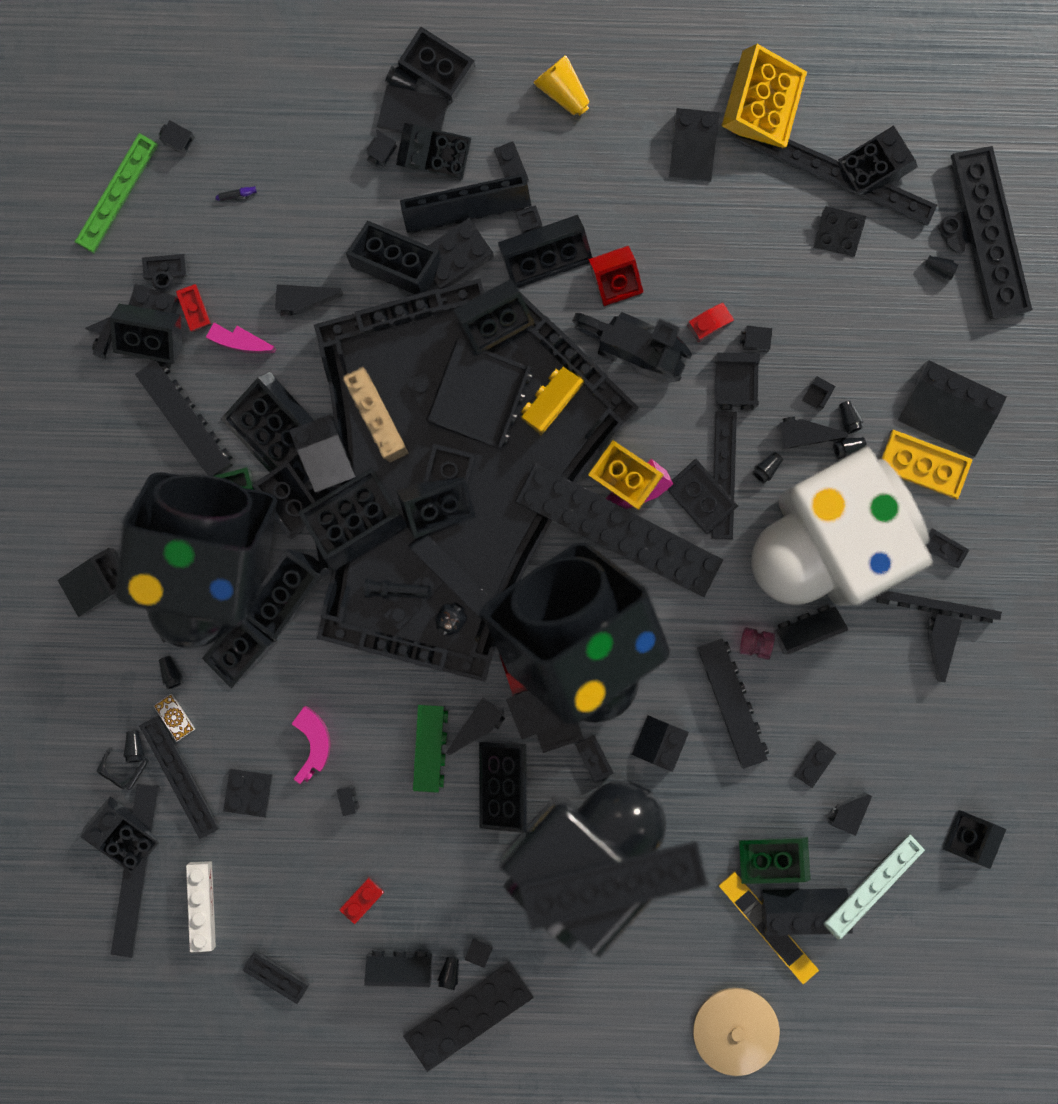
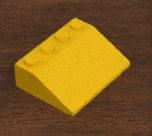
(764, 97)

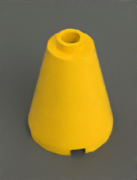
(564, 87)

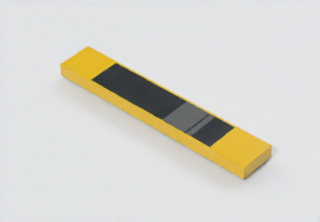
(782, 944)

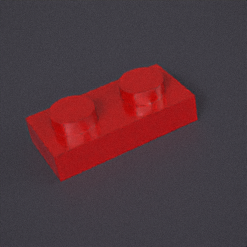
(193, 308)
(361, 901)

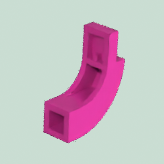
(319, 740)

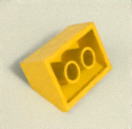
(551, 399)

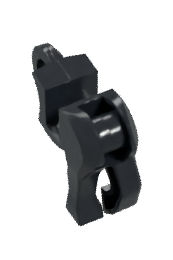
(651, 348)

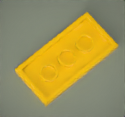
(926, 464)

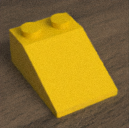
(625, 475)

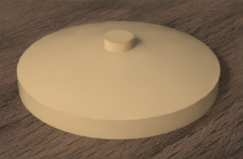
(736, 1031)

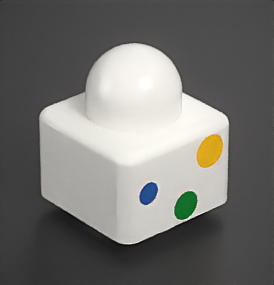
(842, 536)

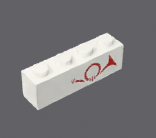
(200, 906)

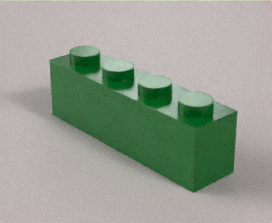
(429, 748)

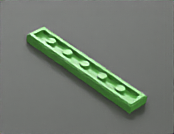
(116, 193)

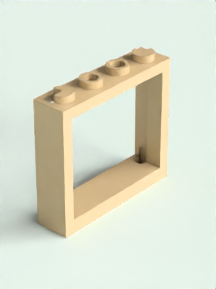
(376, 415)

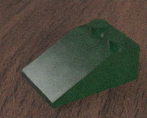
(775, 860)

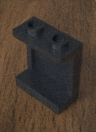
(736, 380)

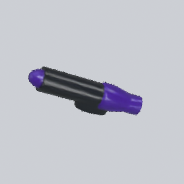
(237, 194)

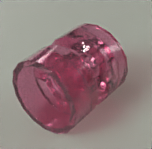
(749, 643)

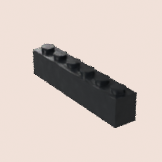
(465, 202)
(184, 419)
(732, 703)

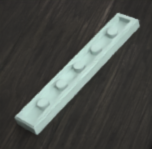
(873, 887)

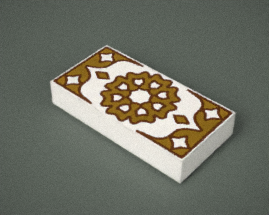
(174, 717)

